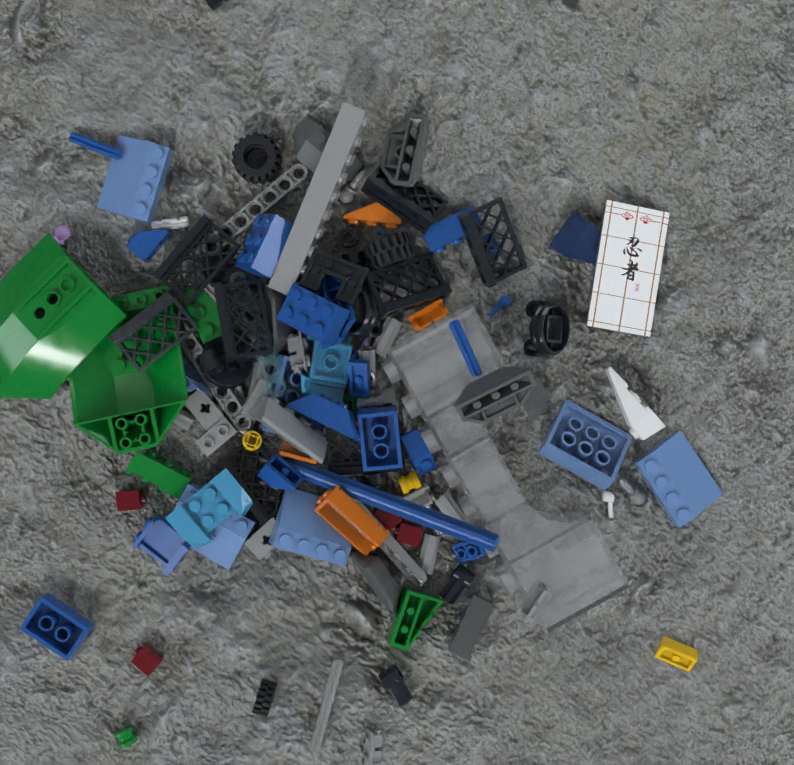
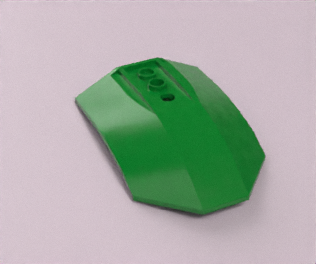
(45, 351)
(116, 401)

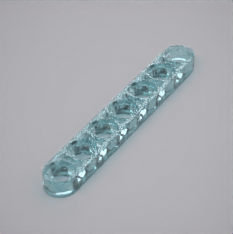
(262, 361)

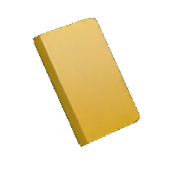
(676, 653)

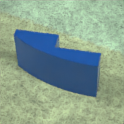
(467, 551)

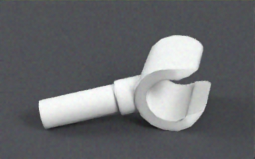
(608, 496)

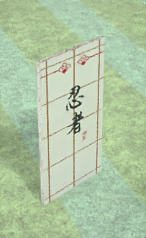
(627, 268)

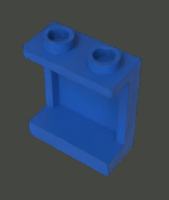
(162, 543)

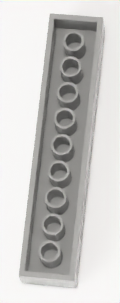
(320, 197)

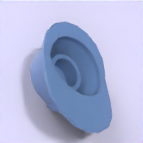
(194, 379)

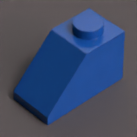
(147, 243)
(418, 452)
(280, 474)

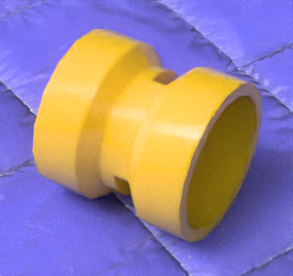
(252, 443)
(409, 482)

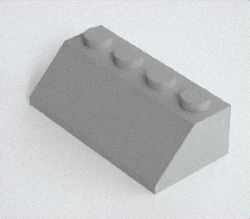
(290, 428)

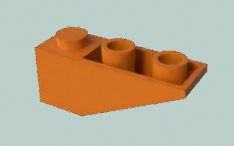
(372, 216)

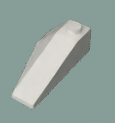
(638, 417)

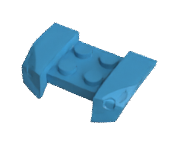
(328, 369)
(209, 508)

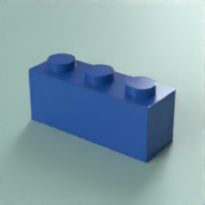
(446, 232)

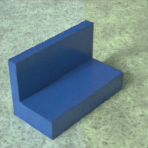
(358, 377)

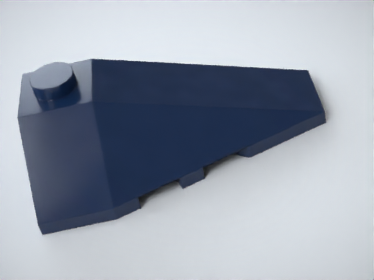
(577, 239)

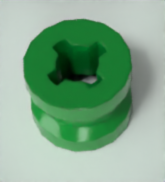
(125, 737)

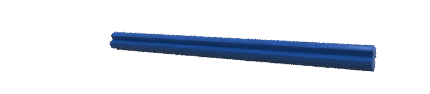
(398, 506)

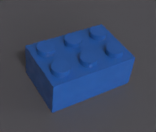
(264, 245)
(313, 314)
(379, 438)
(57, 626)

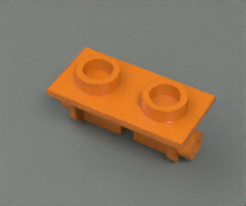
(422, 317)

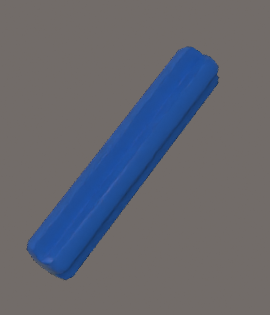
(95, 145)
(465, 348)

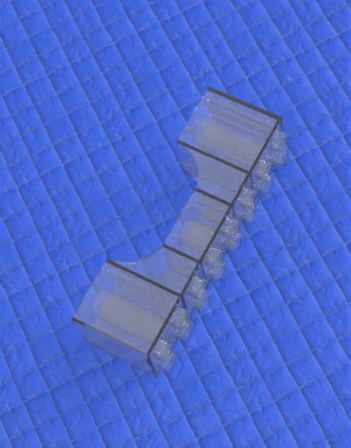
(534, 544)

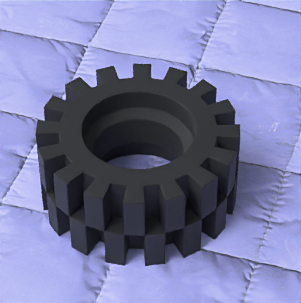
(264, 697)

